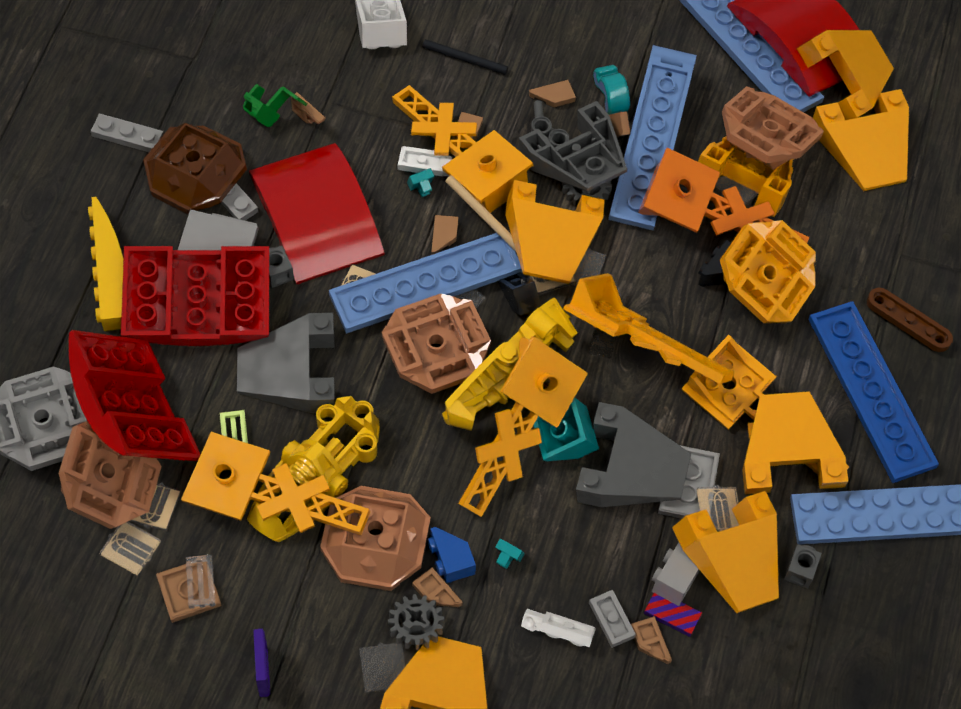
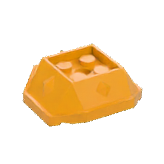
(783, 258)

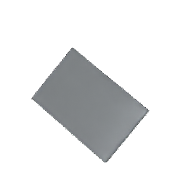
(211, 232)
(700, 473)

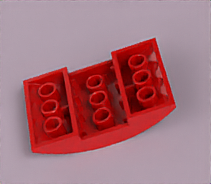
(790, 25)
(318, 212)
(195, 295)
(123, 398)

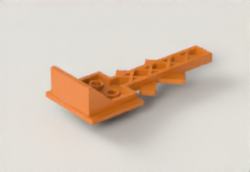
(687, 209)

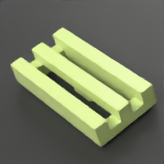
(232, 415)

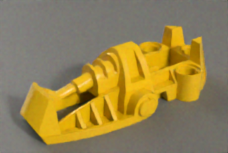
(484, 384)
(313, 459)

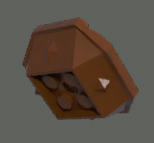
(193, 167)

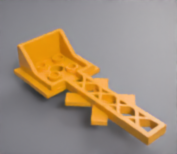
(483, 168)
(600, 305)
(750, 382)
(526, 388)
(247, 463)

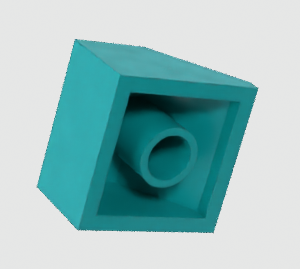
(571, 438)

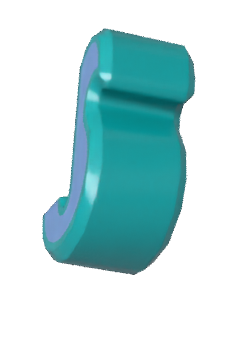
(614, 88)

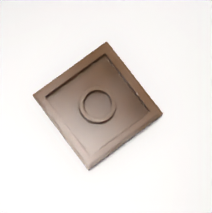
(175, 591)

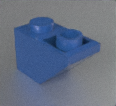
(453, 555)

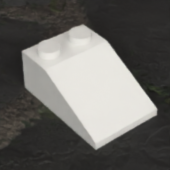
(381, 23)

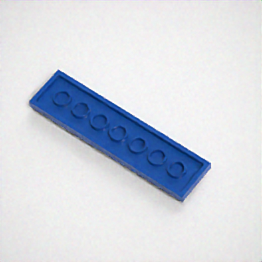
(873, 392)

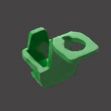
(267, 113)

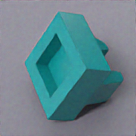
(421, 182)
(508, 553)

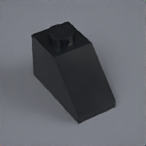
(520, 293)

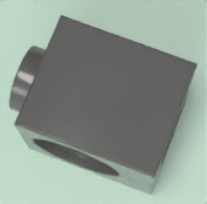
(284, 272)
(801, 575)

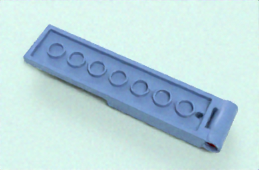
(652, 131)

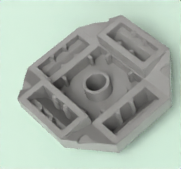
(24, 404)

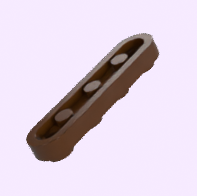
(909, 319)

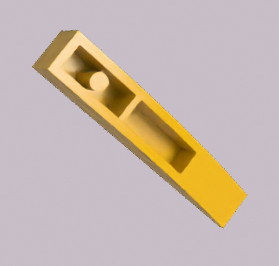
(108, 270)

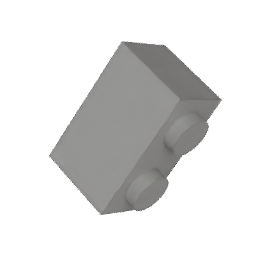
(675, 577)

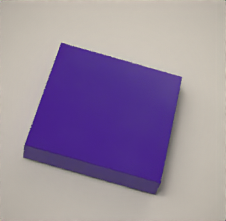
(261, 662)

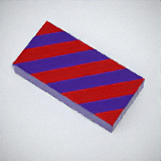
(681, 617)

